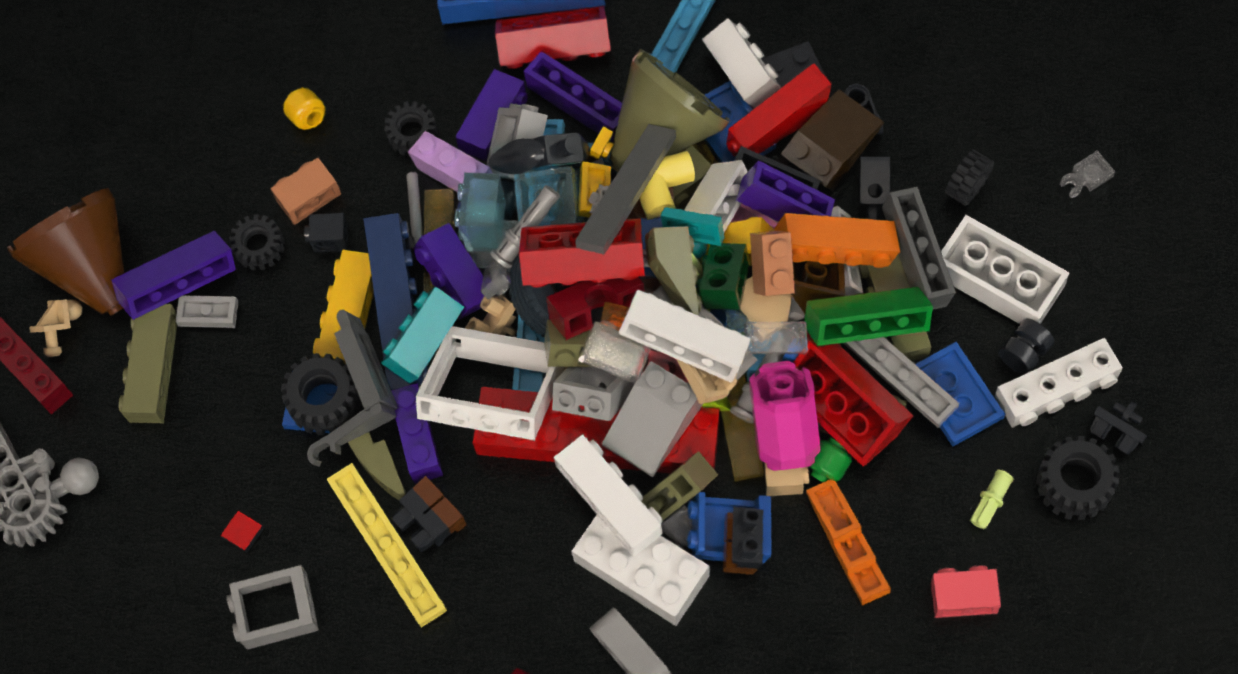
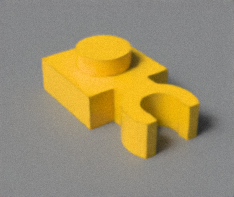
(601, 146)

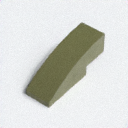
(378, 464)

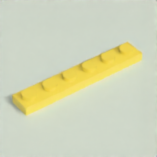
(386, 545)

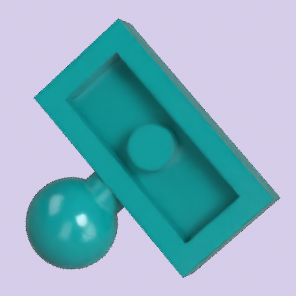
(702, 227)

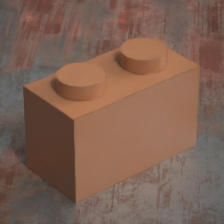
(305, 190)
(772, 263)

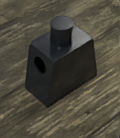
(873, 182)

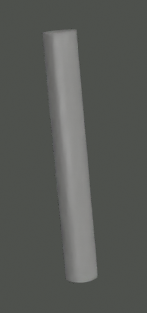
(414, 205)

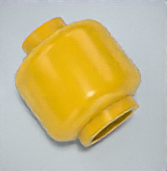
(304, 108)

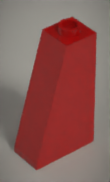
(780, 113)

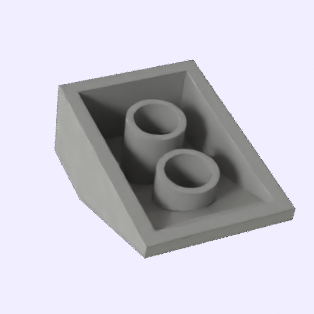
(652, 419)

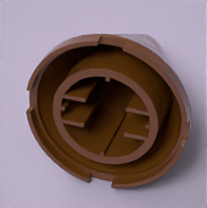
(77, 250)

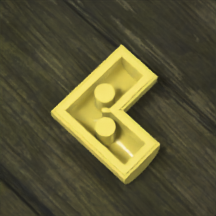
(672, 171)

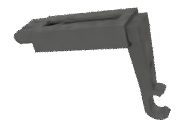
(370, 384)

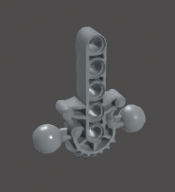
(33, 485)

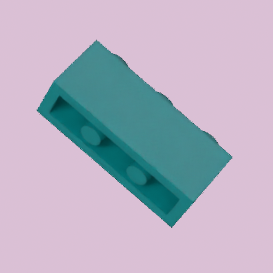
(421, 334)

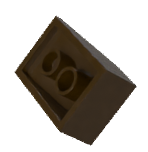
(833, 139)

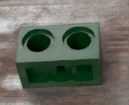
(724, 276)

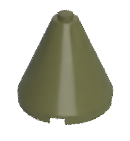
(664, 100)

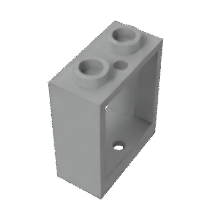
(514, 124)
(587, 388)
(307, 618)

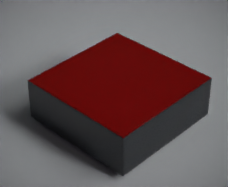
(242, 531)

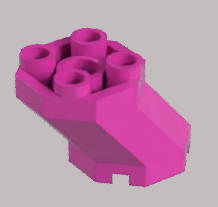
(784, 416)

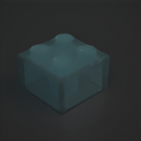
(563, 180)
(481, 211)

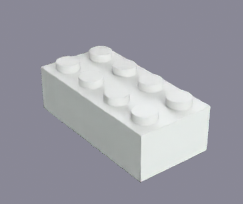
(1002, 272)
(657, 577)

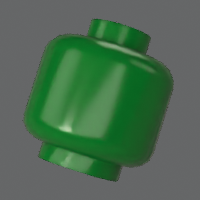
(831, 461)

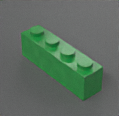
(868, 316)

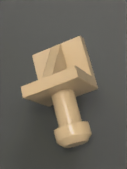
(56, 318)

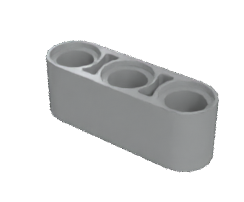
(626, 645)

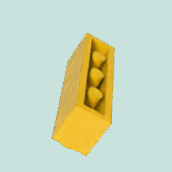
(350, 292)

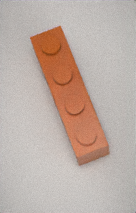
(841, 239)

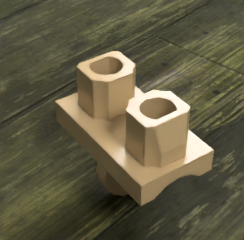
(498, 318)

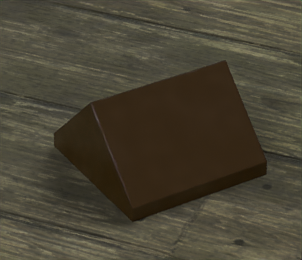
(817, 281)

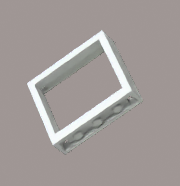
(495, 350)

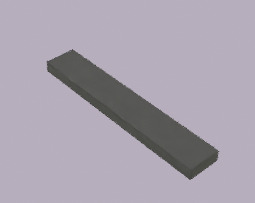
(625, 189)

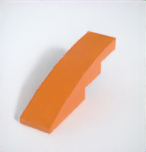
(848, 541)

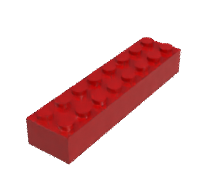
(563, 428)

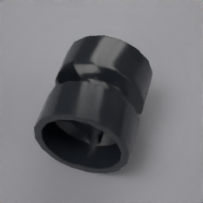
(1028, 344)

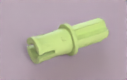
(991, 499)

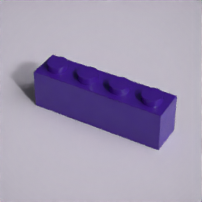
(572, 94)
(173, 274)

